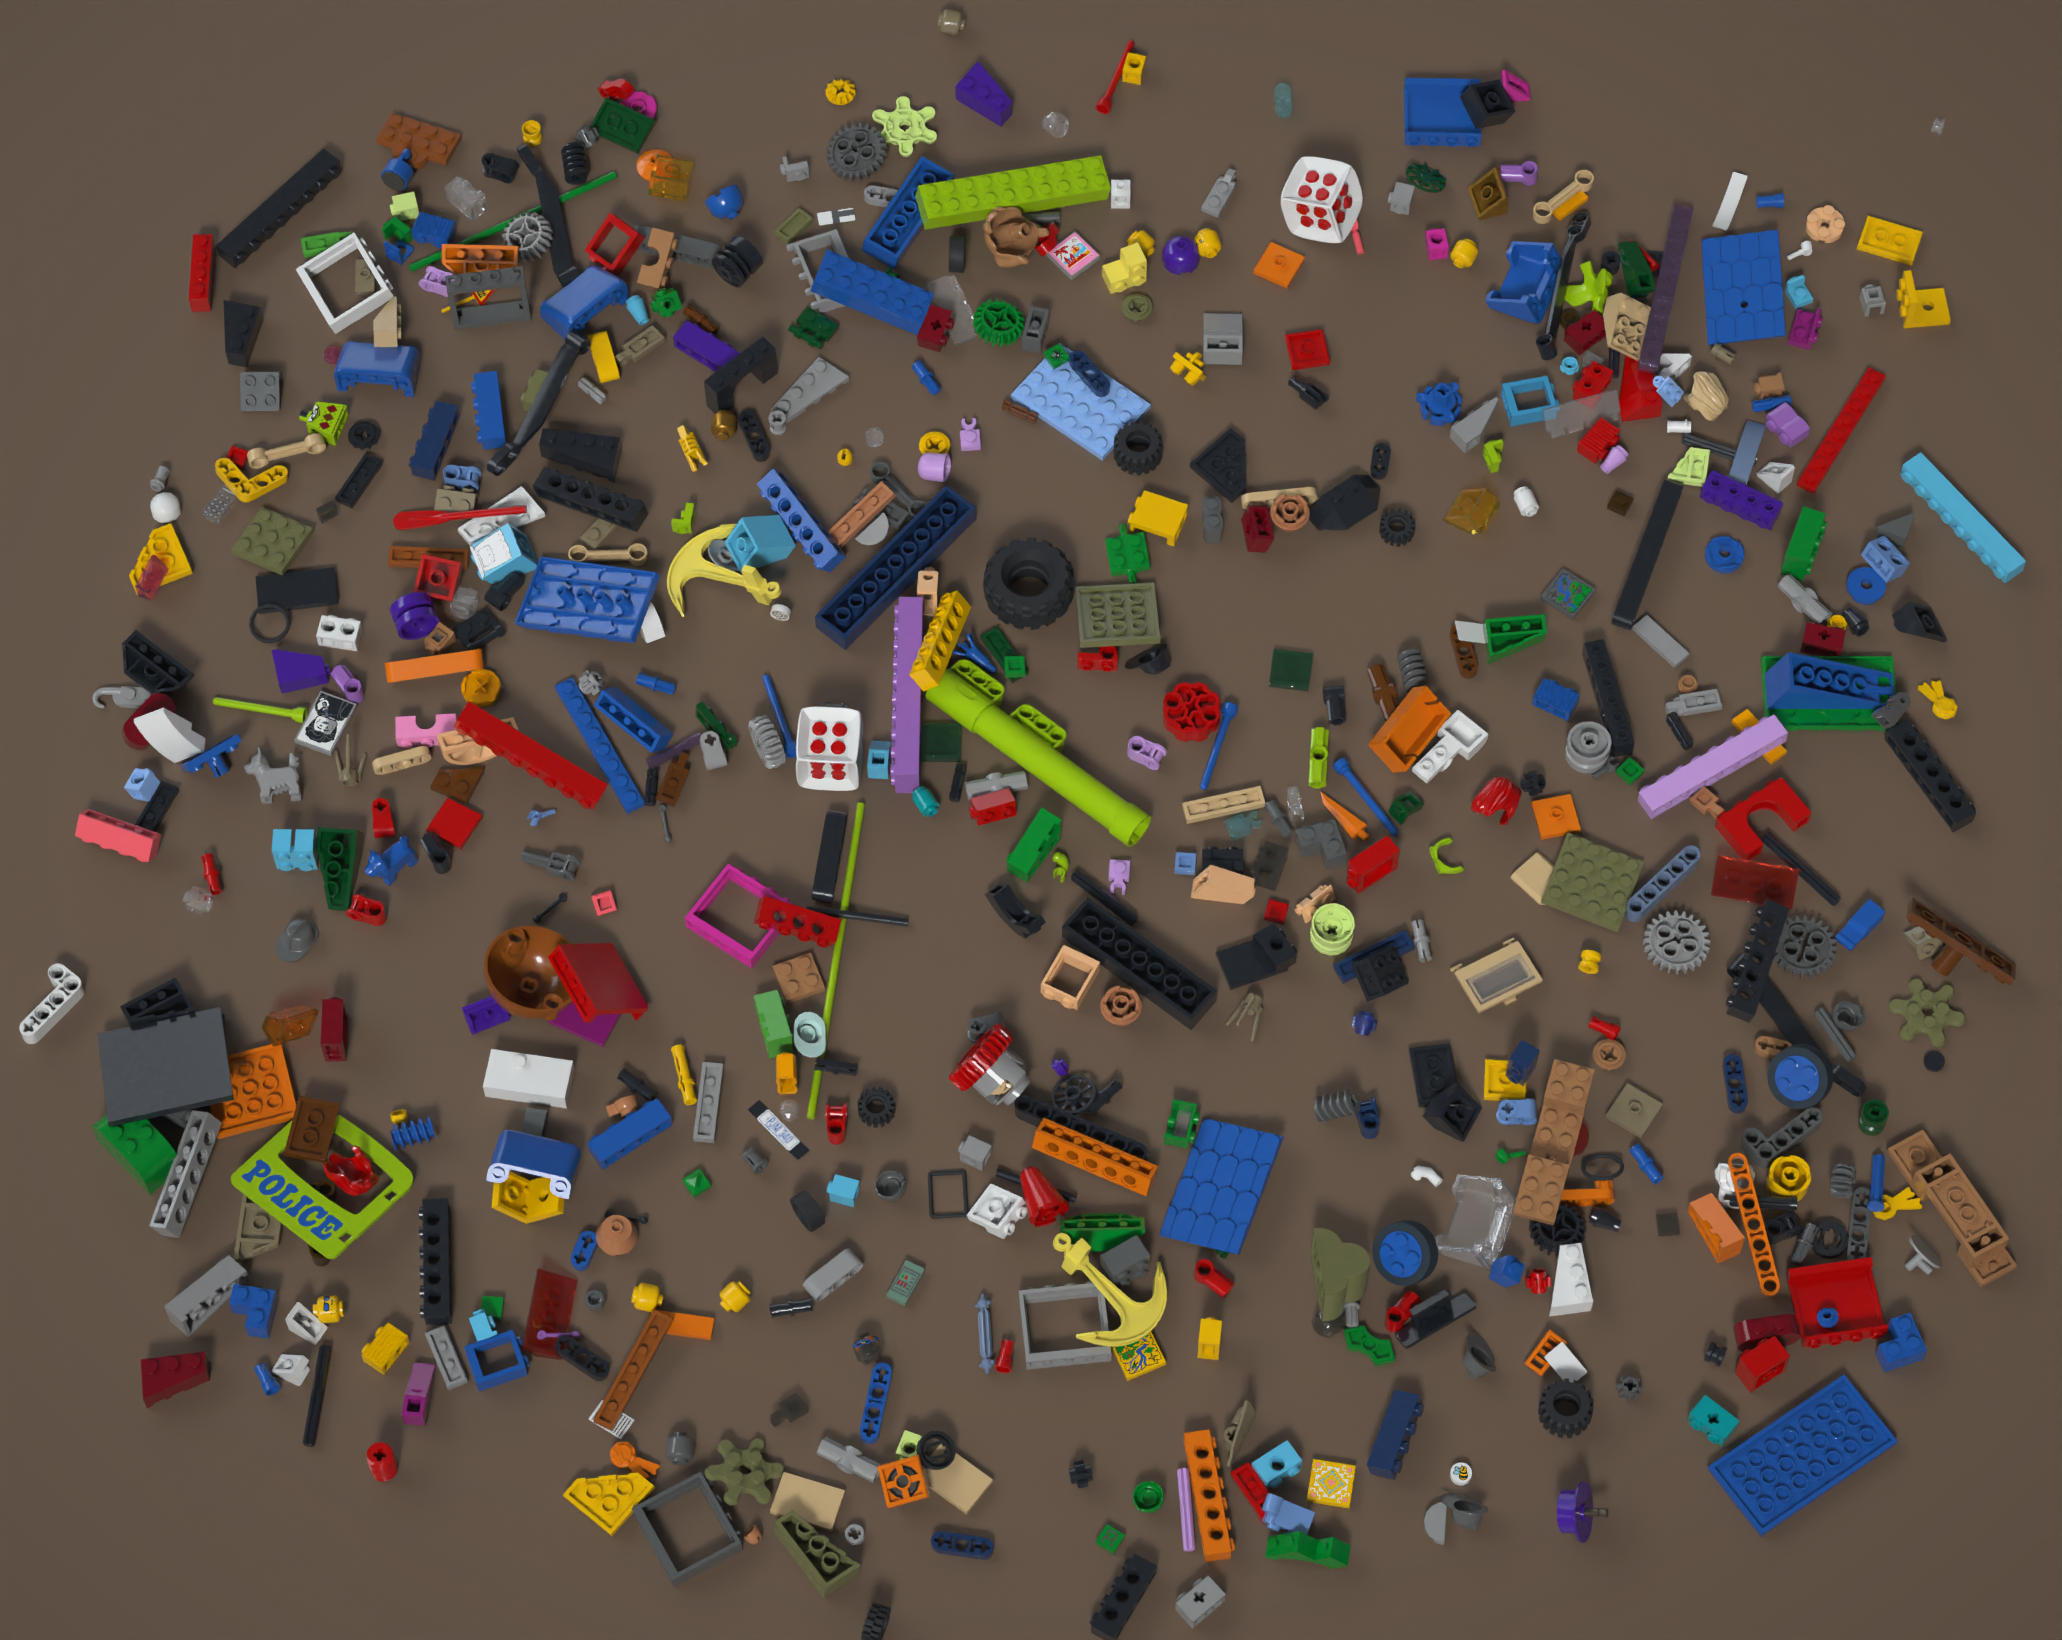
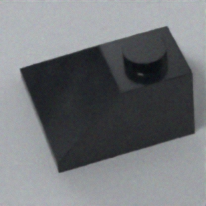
(1918, 621)
(1453, 1112)

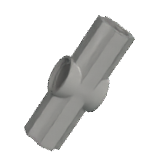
(1804, 600)
(996, 782)
(848, 1459)

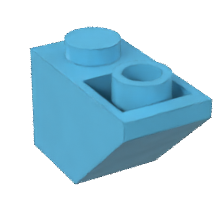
(879, 759)

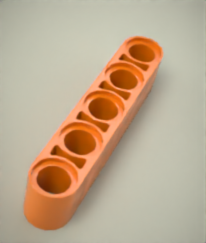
(434, 665)

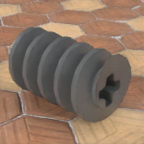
(1412, 669)
(1336, 1105)

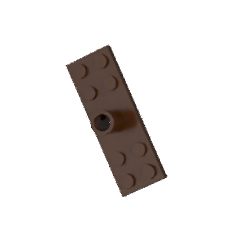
(1958, 945)

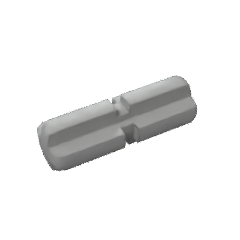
(589, 388)

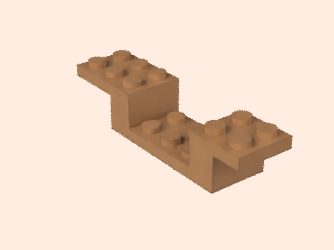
(1554, 1142)
(1958, 1203)

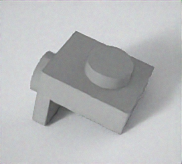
(795, 171)

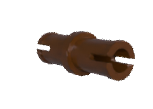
(700, 319)

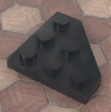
(1224, 465)

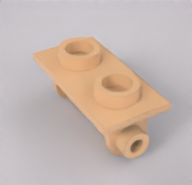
(1320, 897)

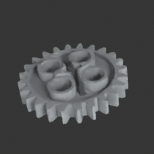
(1676, 942)

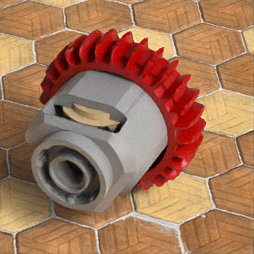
(992, 1068)

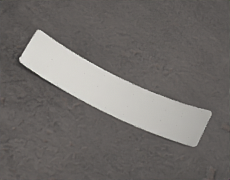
(1730, 201)

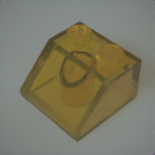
(671, 178)
(1472, 510)

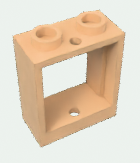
(1078, 961)

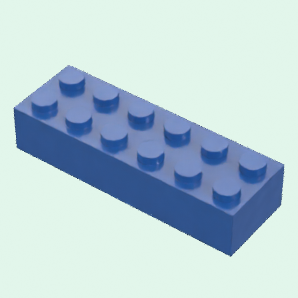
(902, 219)
(872, 292)

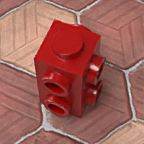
(992, 807)

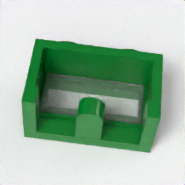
(1181, 1124)

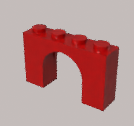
(1776, 797)

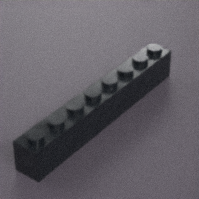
(279, 208)

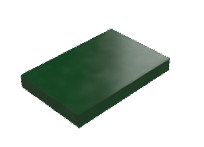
(622, 125)

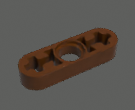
(1461, 659)

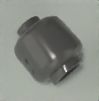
(680, 1448)

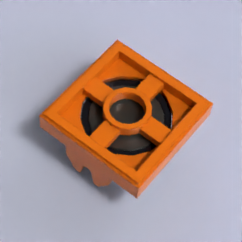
(904, 1481)

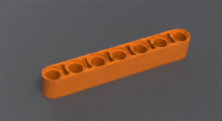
(1753, 1214)

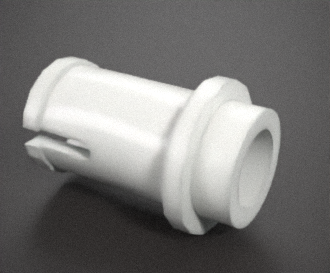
(1679, 426)

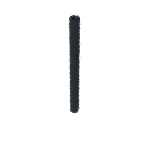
(861, 916)

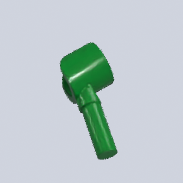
(1503, 1157)

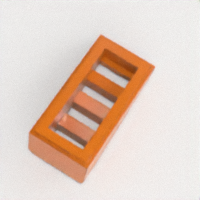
(1544, 1342)

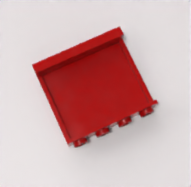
(597, 980)
(1841, 1286)

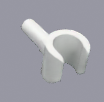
(1806, 250)

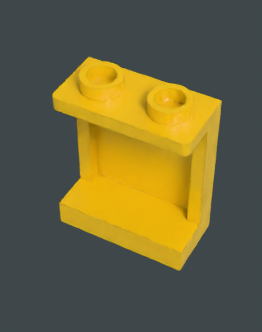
(1159, 516)

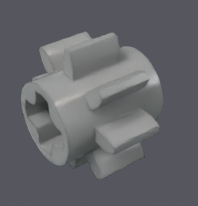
(590, 682)

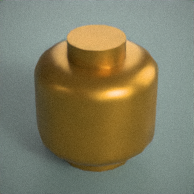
(723, 424)

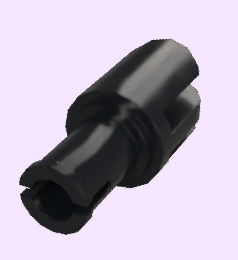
(1308, 392)

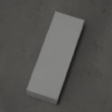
(1660, 641)
(446, 1357)

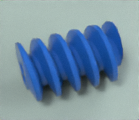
(412, 1133)

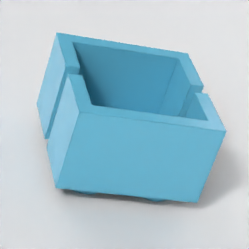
(301, 855)

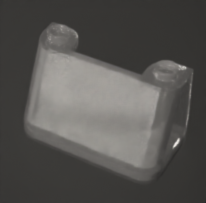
(1478, 1220)

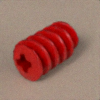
(381, 1461)

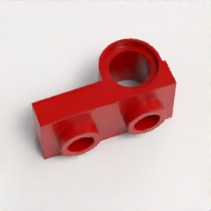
(1097, 661)

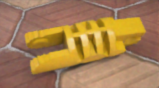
(691, 447)

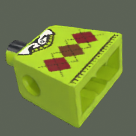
(326, 420)

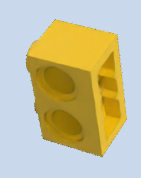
(1209, 1338)

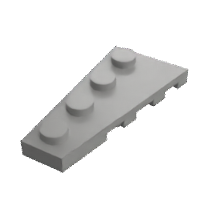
(810, 388)

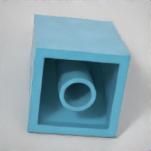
(759, 541)

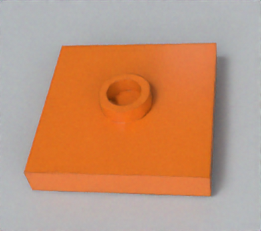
(1279, 265)
(1555, 816)

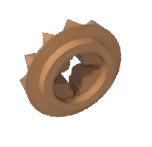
(1607, 1046)

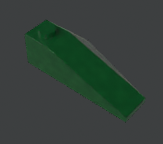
(339, 864)

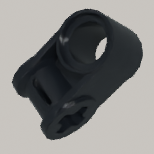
(500, 169)
(1785, 1227)

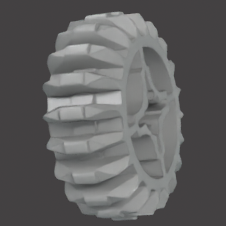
(523, 232)
(766, 741)

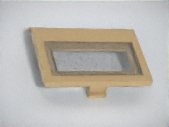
(1497, 976)

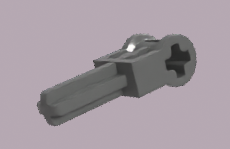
(557, 865)

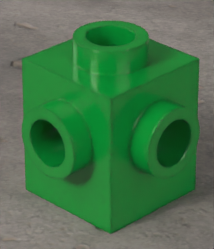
(665, 302)

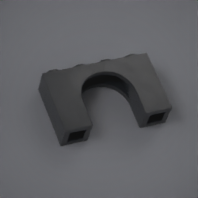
(758, 359)

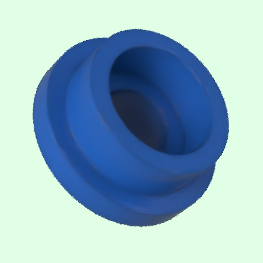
(1827, 1322)

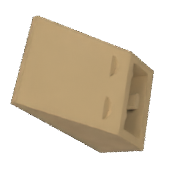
(1625, 324)

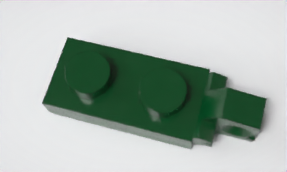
(708, 720)

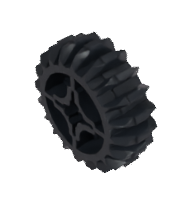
(1553, 1245)

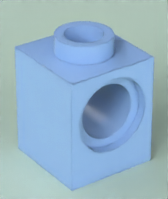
(142, 784)

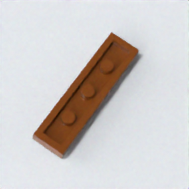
(411, 556)

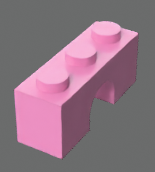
(410, 735)

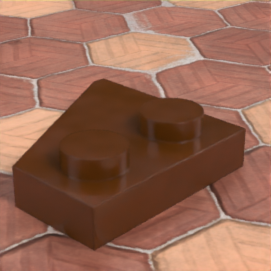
(457, 783)

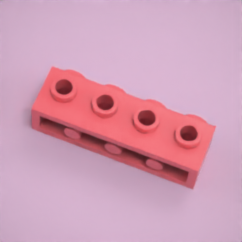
(117, 835)

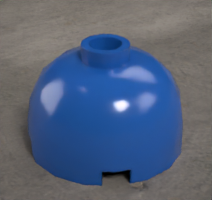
(726, 203)

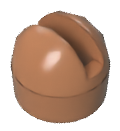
(752, 1535)

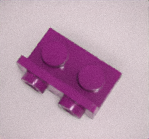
(1804, 329)

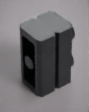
(1228, 859)

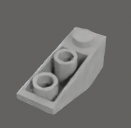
(1471, 429)

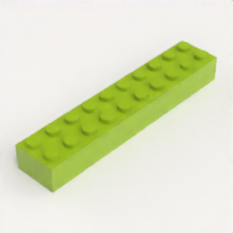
(1025, 188)

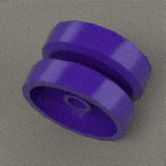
(414, 615)

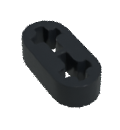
(1380, 461)

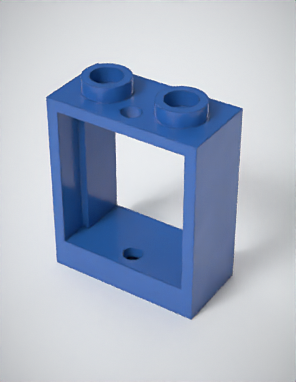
(501, 1376)

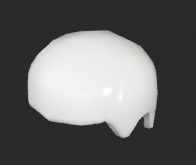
(165, 507)

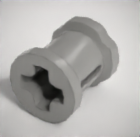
(777, 422)

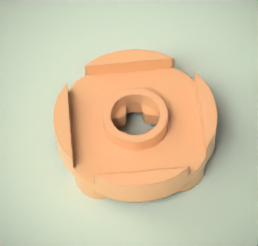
(1828, 215)

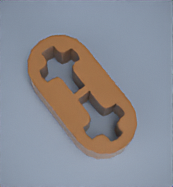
(1773, 1046)

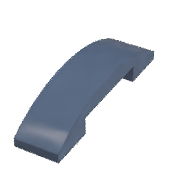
(1747, 452)

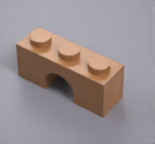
(656, 276)

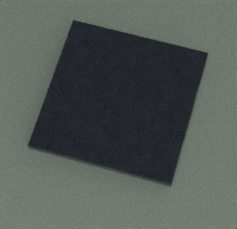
(165, 1066)

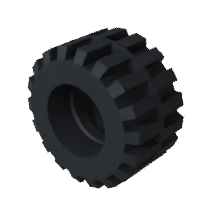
(1138, 461)
(1566, 1392)

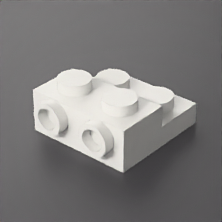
(998, 1211)

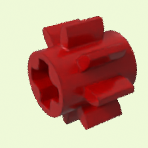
(1538, 1281)

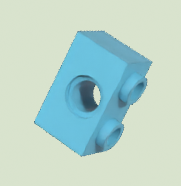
(1283, 1455)

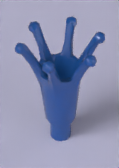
(975, 655)

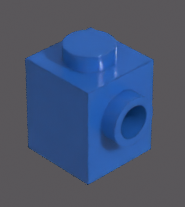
(1506, 1271)

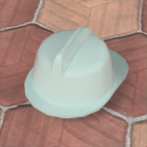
(809, 1034)

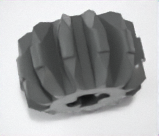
(1843, 1180)

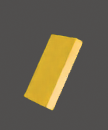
(1889, 240)

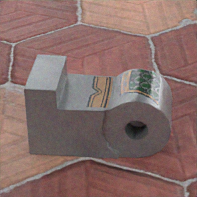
(1891, 713)

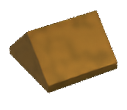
(1489, 195)

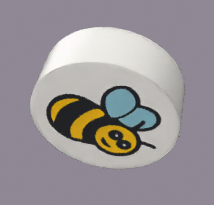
(1460, 1473)

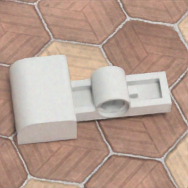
(1457, 736)

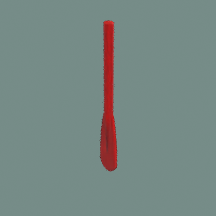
(421, 519)

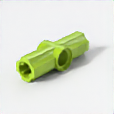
(1319, 748)

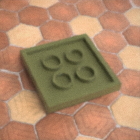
(272, 541)

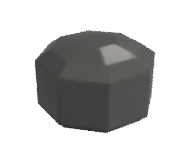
(594, 1300)

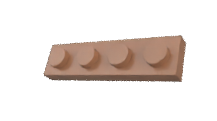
(861, 514)

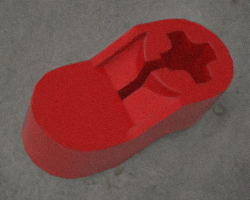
(616, 89)
(1048, 243)

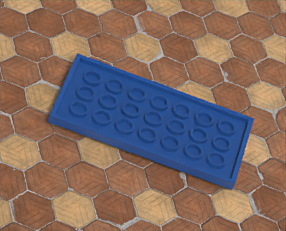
(1802, 1455)

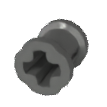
(754, 1160)

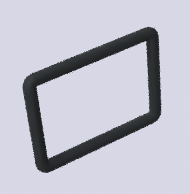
(965, 1195)

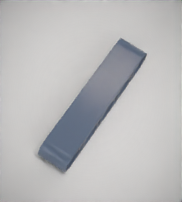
(1659, 891)

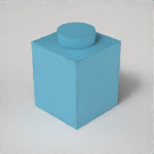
(843, 1190)

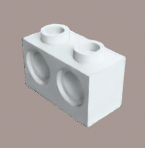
(338, 638)

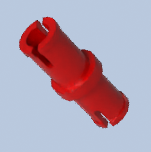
(211, 874)

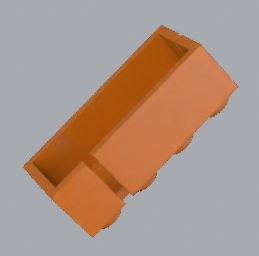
(1409, 729)

